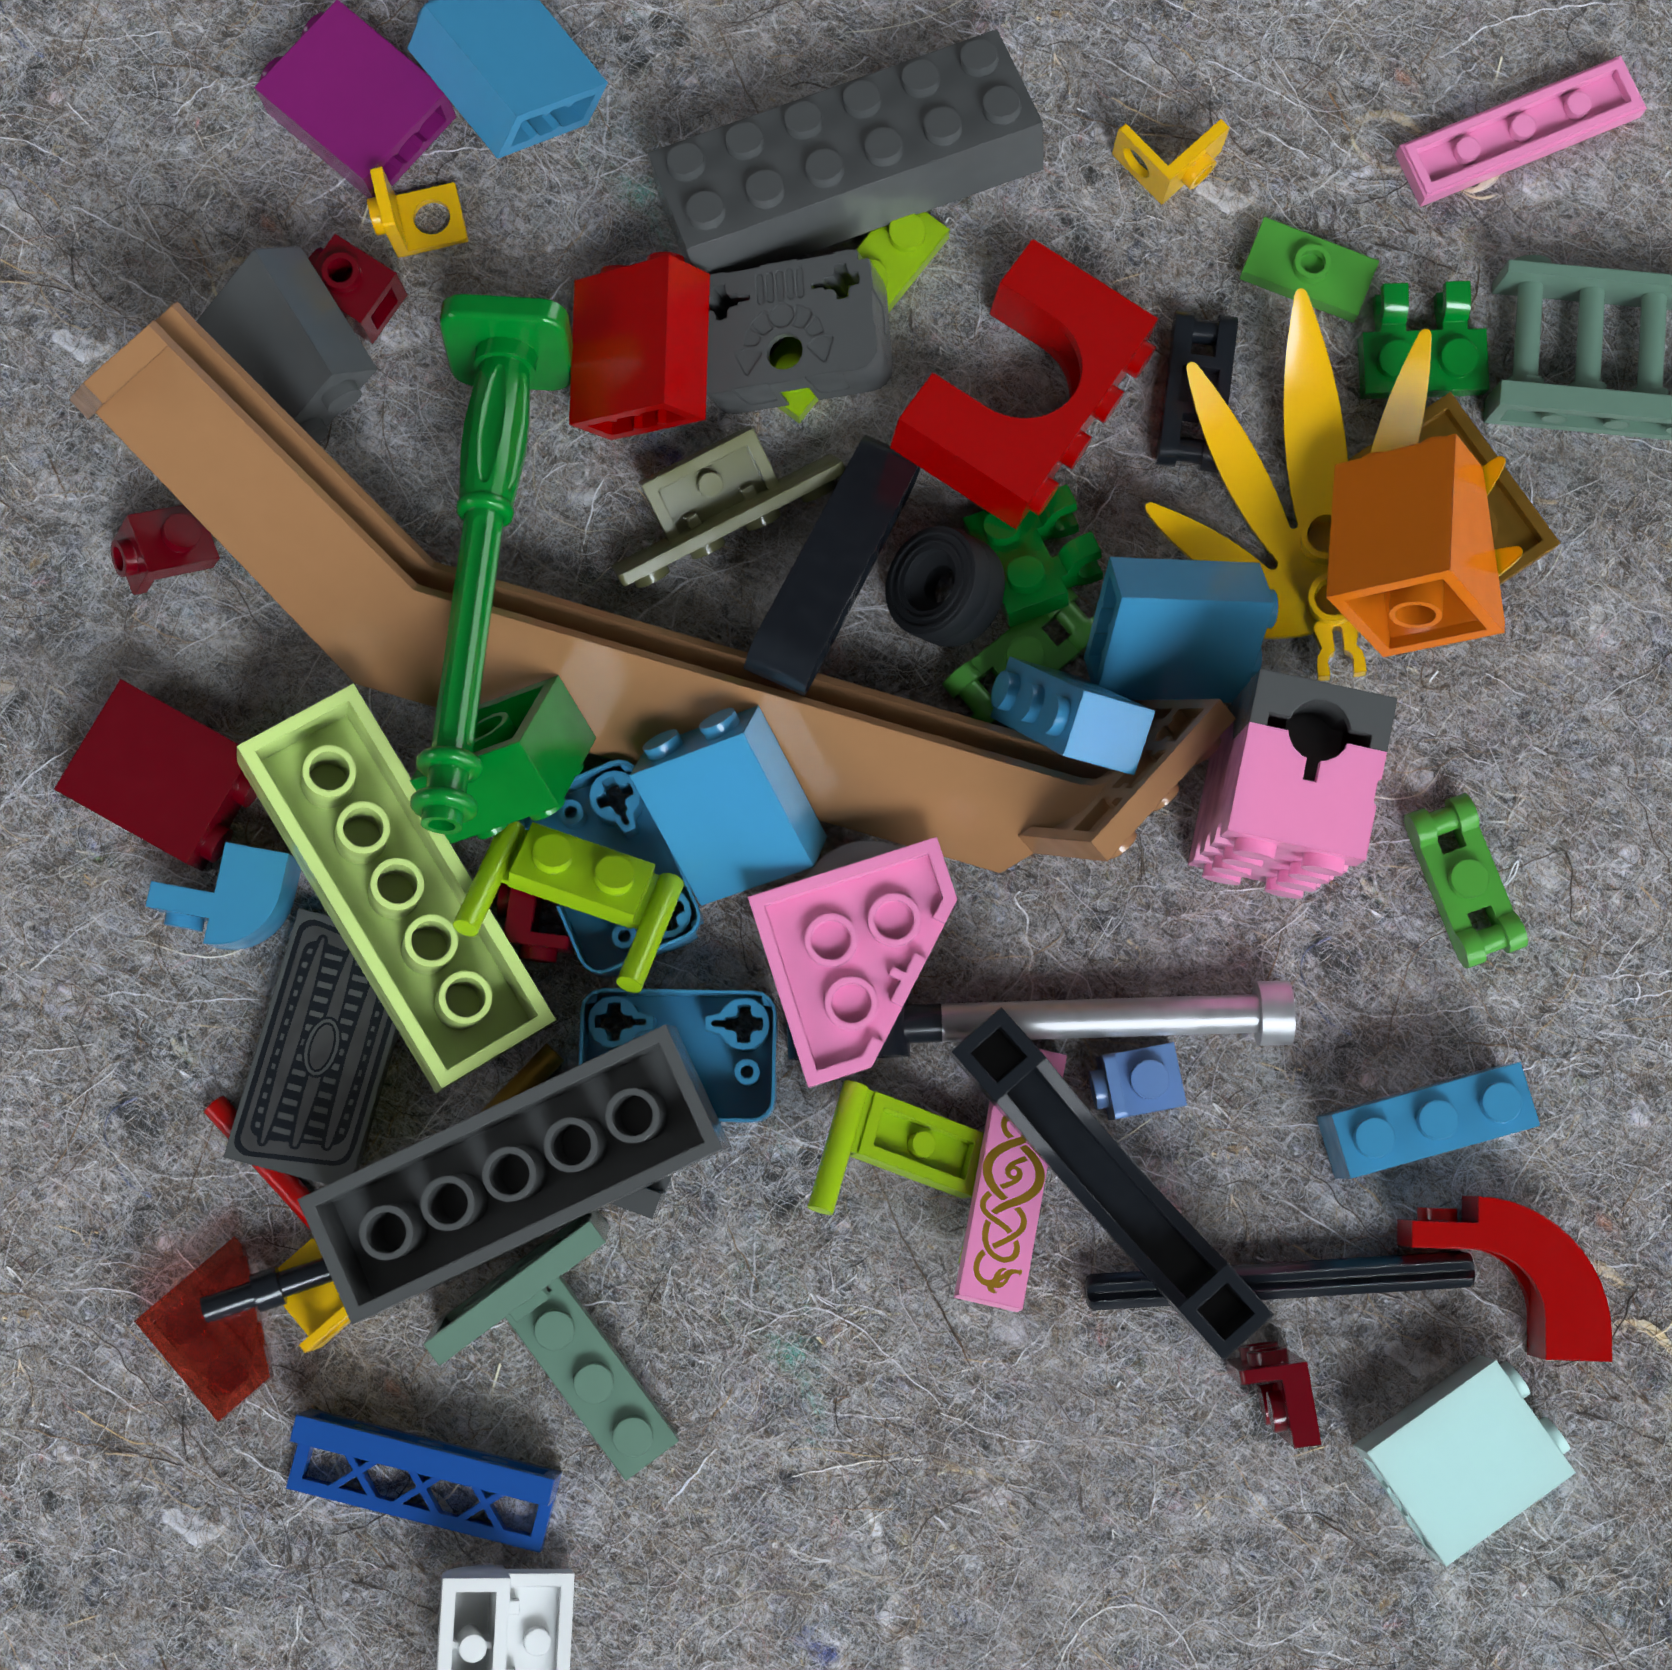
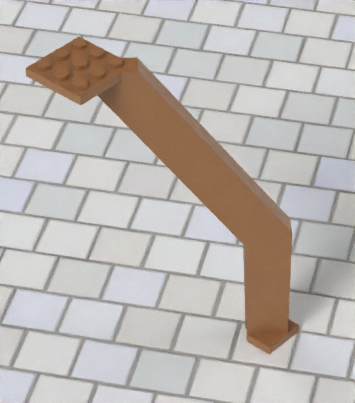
(387, 606)

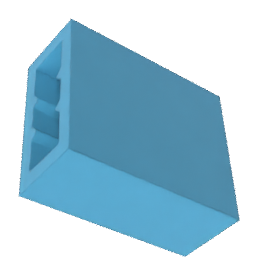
(507, 69)
(1179, 628)
(728, 804)

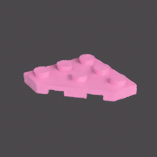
(851, 952)

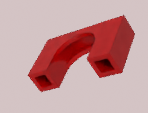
(1011, 460)

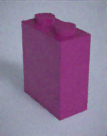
(354, 98)

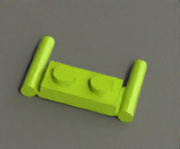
(580, 878)
(897, 1140)

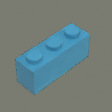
(1071, 715)
(1428, 1121)

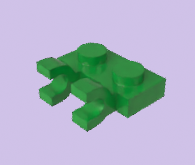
(1457, 352)
(1033, 578)

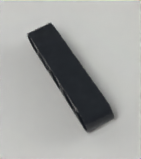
(832, 567)

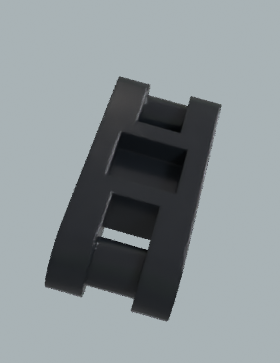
(1178, 400)

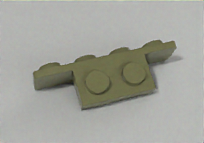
(715, 495)

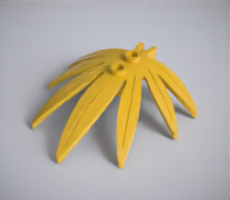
(1312, 448)

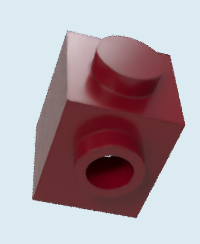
(359, 285)

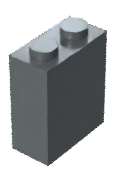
(290, 336)

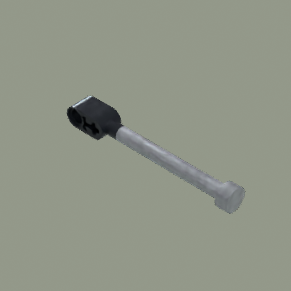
(1265, 1012)

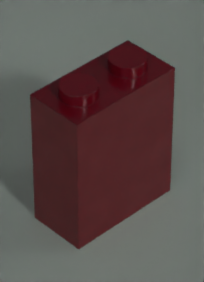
(159, 776)

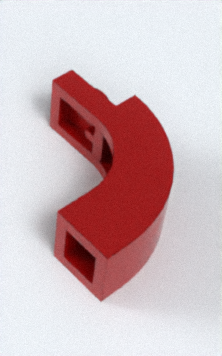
(1559, 1284)

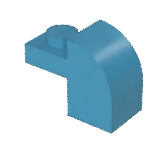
(248, 903)

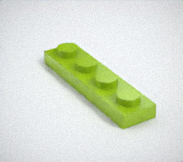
(899, 257)

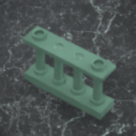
(1586, 402)

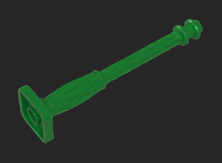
(503, 352)

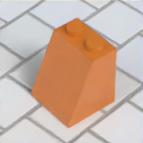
(1414, 547)

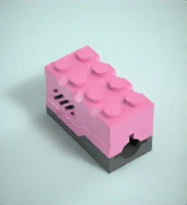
(1292, 784)

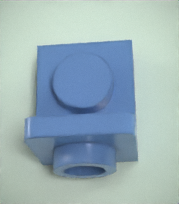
(1137, 1081)

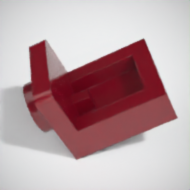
(161, 546)
(523, 925)

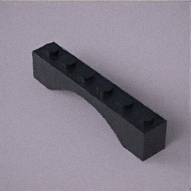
(1110, 1185)

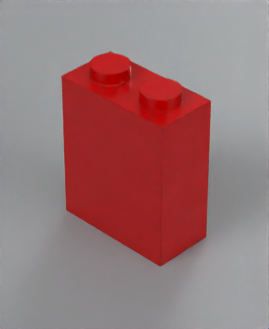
(640, 347)

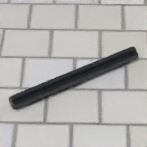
(1303, 1279)

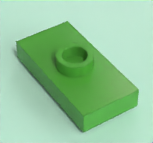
(1292, 259)

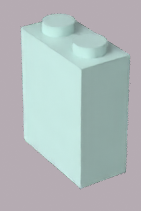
(1466, 1457)

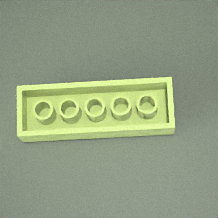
(392, 887)

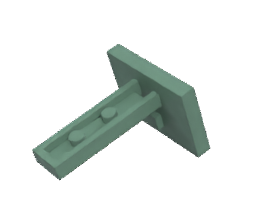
(565, 1345)

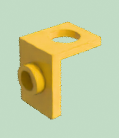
(1187, 169)
(397, 213)
(317, 1309)

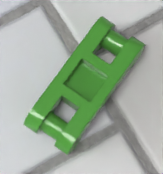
(1022, 642)
(1464, 881)

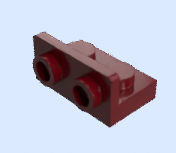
(1288, 1396)

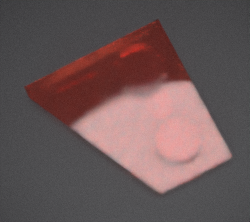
(218, 1359)

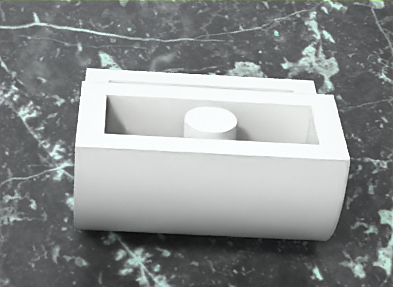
(505, 1619)

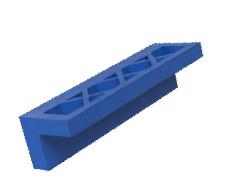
(428, 1458)

